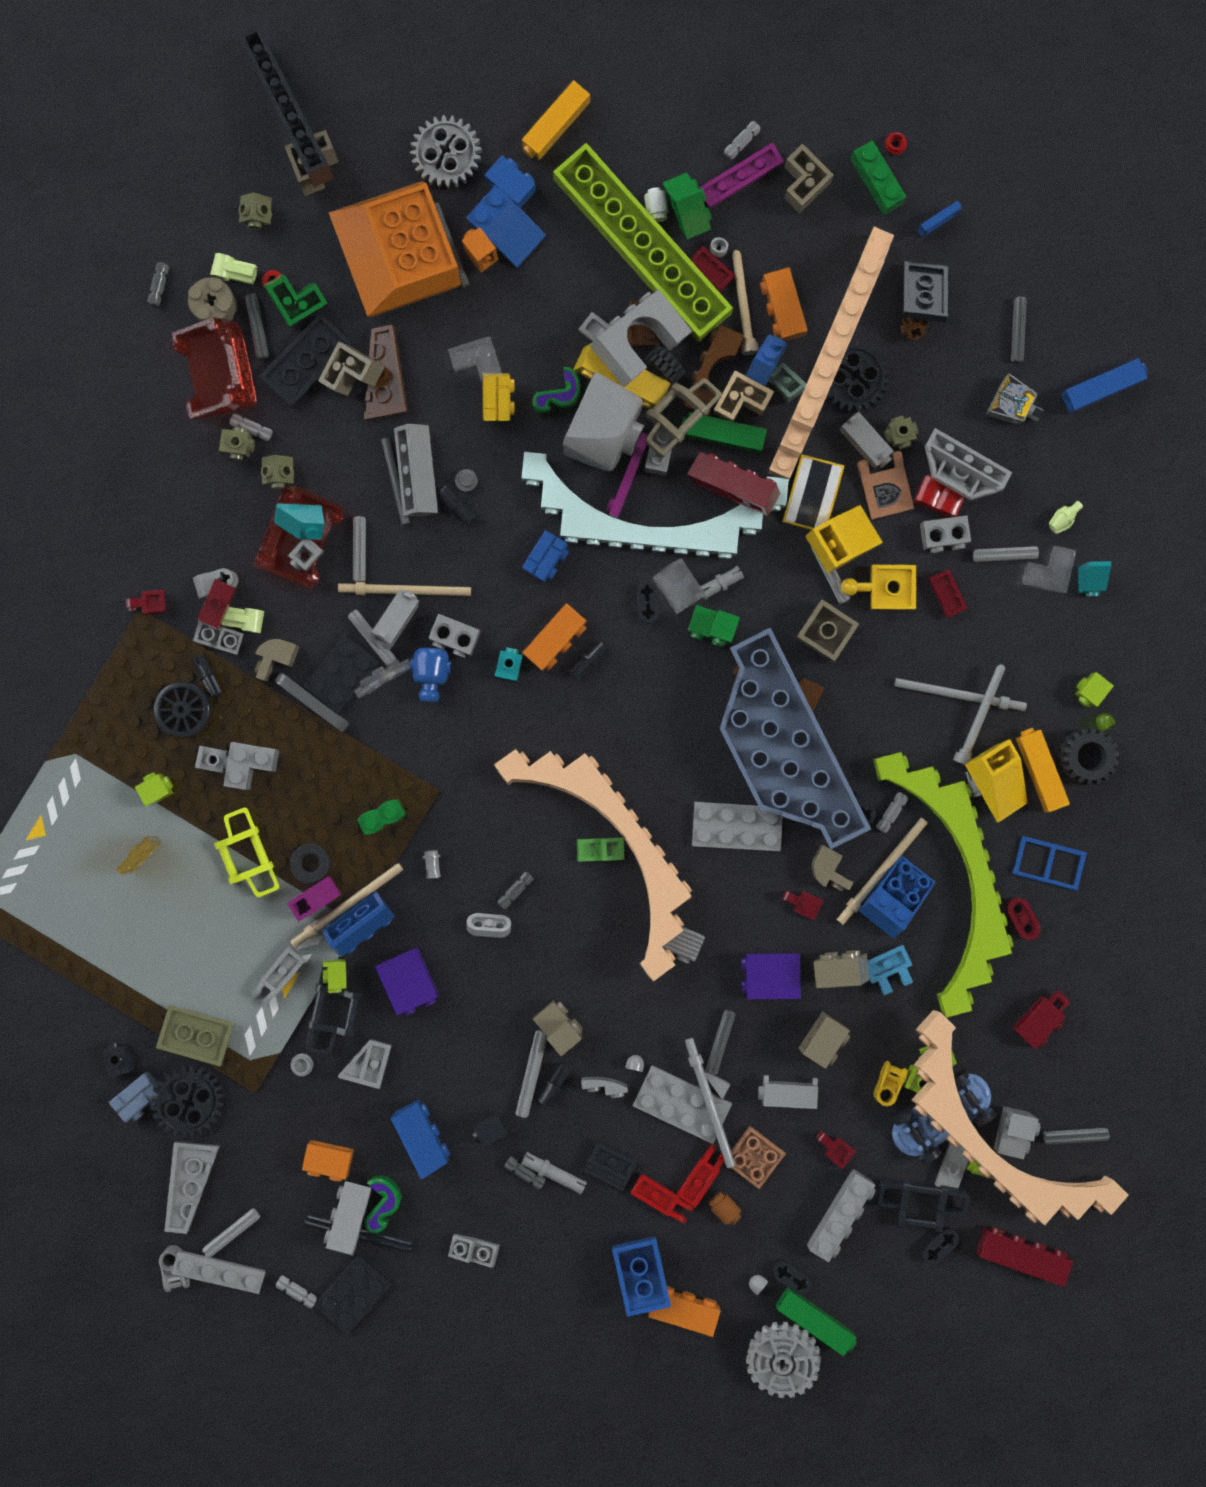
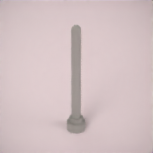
(964, 755)

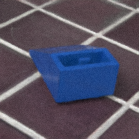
(897, 897)

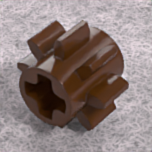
(913, 328)

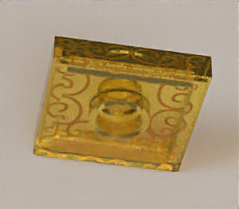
(138, 855)

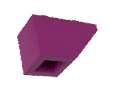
(313, 898)

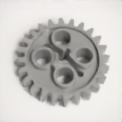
(428, 144)

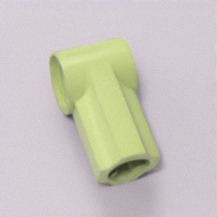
(228, 269)
(247, 619)

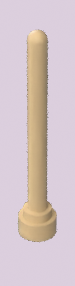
(749, 344)

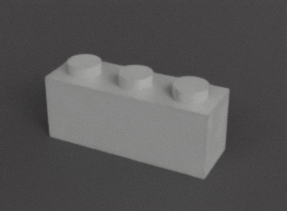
(347, 1218)

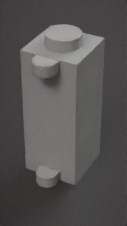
(867, 441)
(395, 619)
(788, 1094)

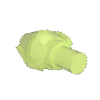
(1064, 517)

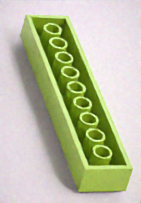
(641, 241)

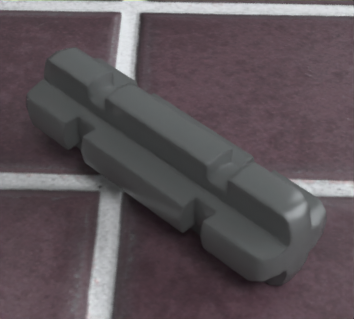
(158, 284)
(515, 890)
(524, 1173)

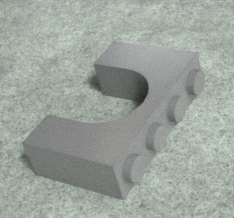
(652, 312)

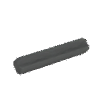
(256, 326)
(1018, 330)
(720, 1042)
(1076, 1136)

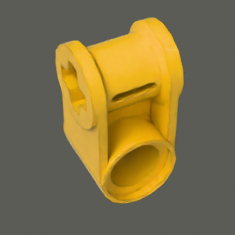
(890, 1082)

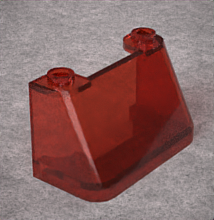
(217, 367)
(279, 543)

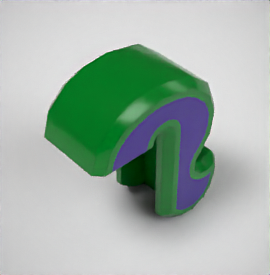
(560, 398)
(386, 1206)

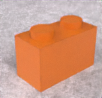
(479, 249)
(327, 1160)

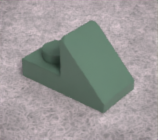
(787, 382)

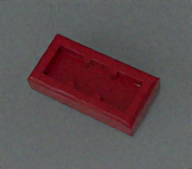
(712, 269)
(947, 593)
(217, 603)

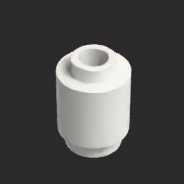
(656, 204)

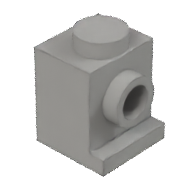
(305, 546)
(204, 756)

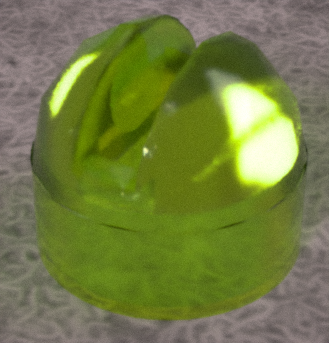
(1104, 721)

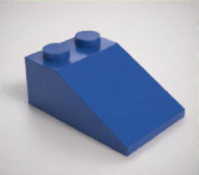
(506, 226)
(641, 1276)

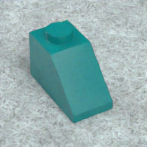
(300, 520)
(1093, 578)

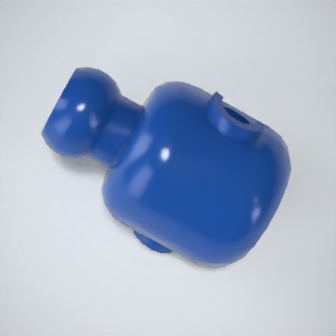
(430, 669)

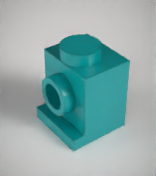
(509, 673)

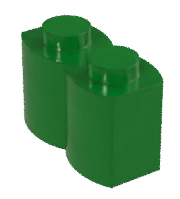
(376, 820)

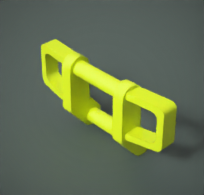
(259, 849)

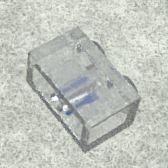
(679, 585)

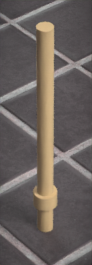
(361, 588)
(855, 904)
(312, 930)

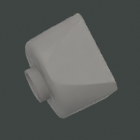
(604, 425)

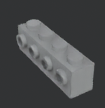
(415, 470)
(840, 1215)

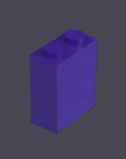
(771, 975)
(407, 982)

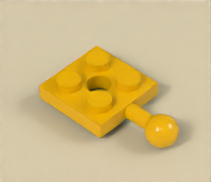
(880, 596)

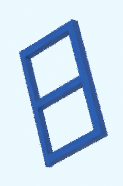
(1049, 863)

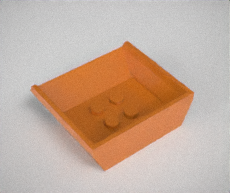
(396, 248)

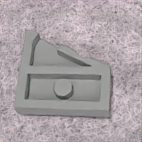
(368, 1064)

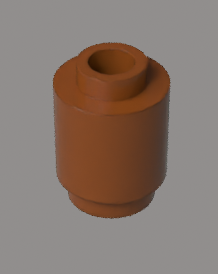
(725, 1208)

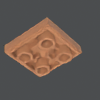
(755, 1157)

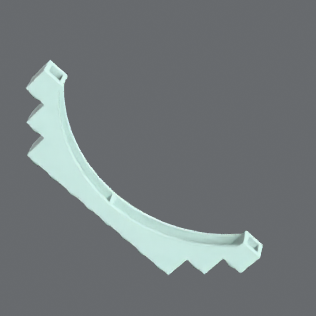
(590, 525)

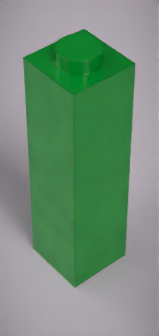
(727, 434)
(816, 1321)

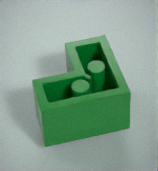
(688, 205)
(291, 304)
(713, 626)

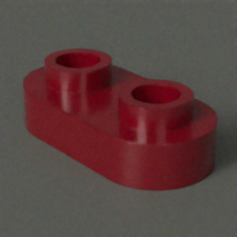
(1023, 918)

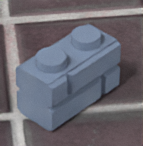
(135, 1098)

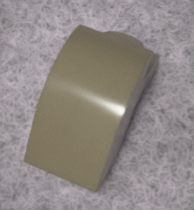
(272, 651)
(823, 869)

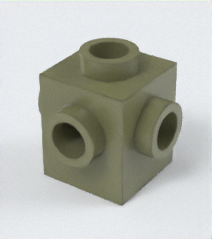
(255, 210)
(897, 439)
(229, 443)
(277, 471)

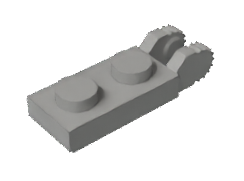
(279, 974)

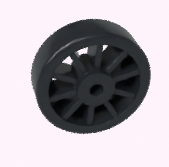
(182, 709)

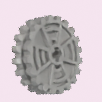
(783, 1359)

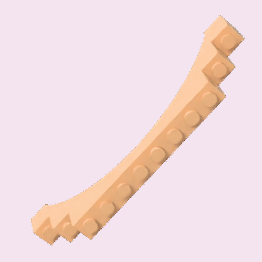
(831, 354)
(587, 784)
(943, 1105)

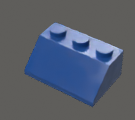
(358, 924)
(420, 1138)

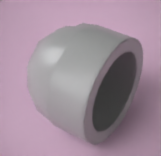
(721, 242)
(635, 1063)
(757, 1283)

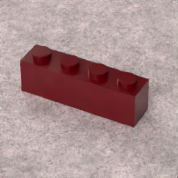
(734, 483)
(1024, 1256)

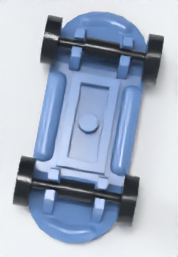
(918, 1137)

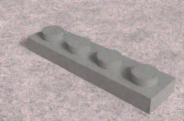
(218, 1272)

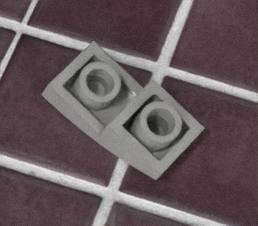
(218, 638)
(612, 1087)
(473, 1250)

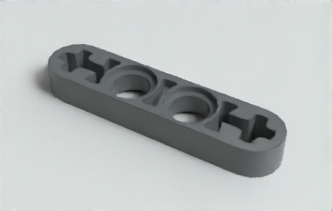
(312, 702)

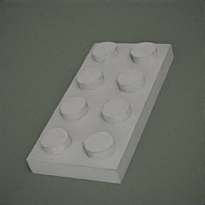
(736, 827)
(679, 1103)

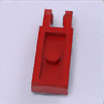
(700, 1178)
(659, 1197)

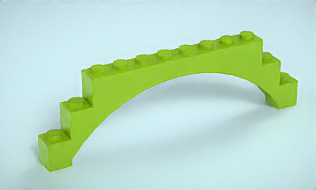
(987, 930)

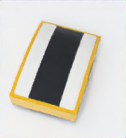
(812, 492)

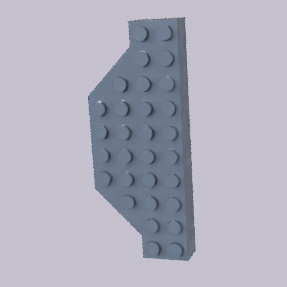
(784, 746)

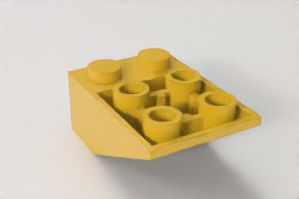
(843, 538)
(1000, 779)

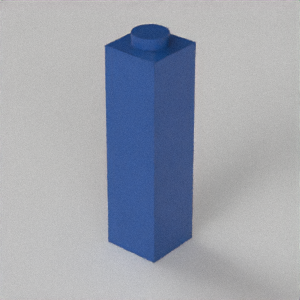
(1105, 385)

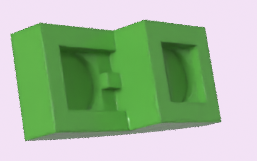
(600, 849)

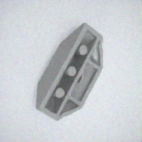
(963, 468)

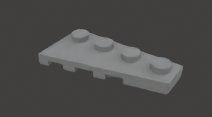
(187, 1182)

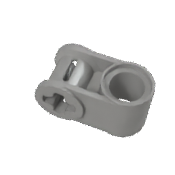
(204, 581)
(170, 1280)

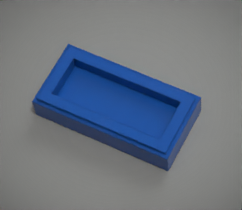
(939, 219)

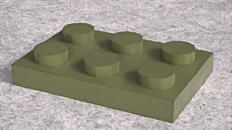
(195, 1035)

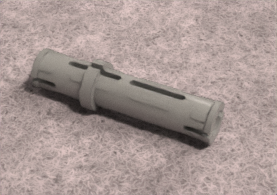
(552, 1172)

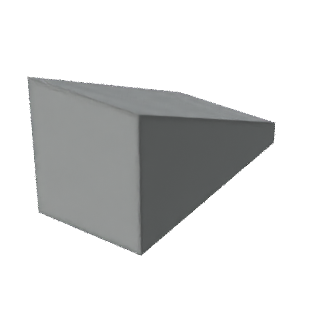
(718, 1084)

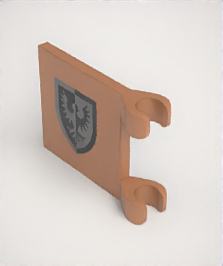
(886, 490)

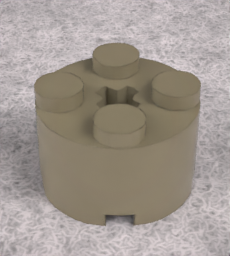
(207, 290)

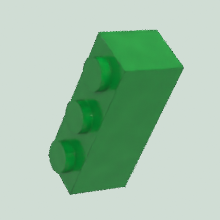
(878, 177)

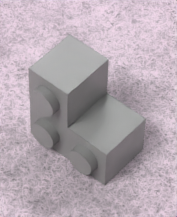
(244, 760)
(1014, 1132)

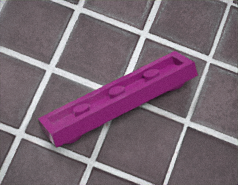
(742, 175)
(615, 505)

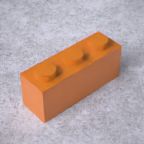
(783, 305)
(555, 638)
(689, 1312)

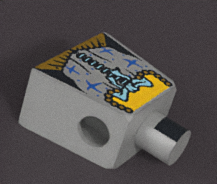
(1014, 402)

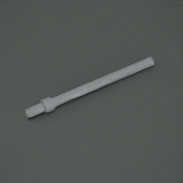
(1002, 702)
(696, 1062)

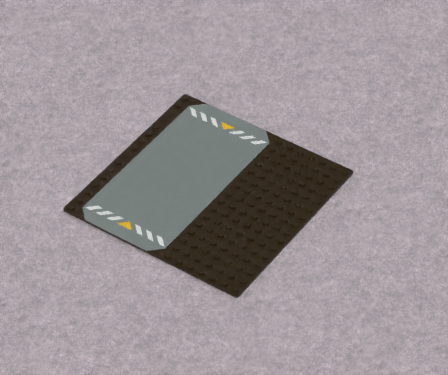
(176, 922)

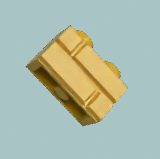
(497, 397)

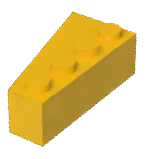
(646, 385)

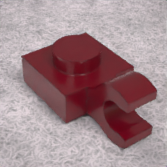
(151, 602)
(804, 904)
(837, 1150)

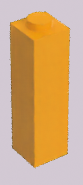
(555, 121)
(1042, 770)

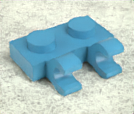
(888, 964)

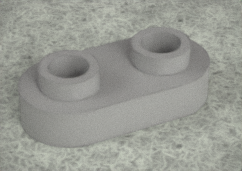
(488, 925)

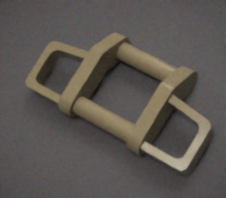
(659, 420)

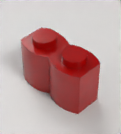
(938, 497)

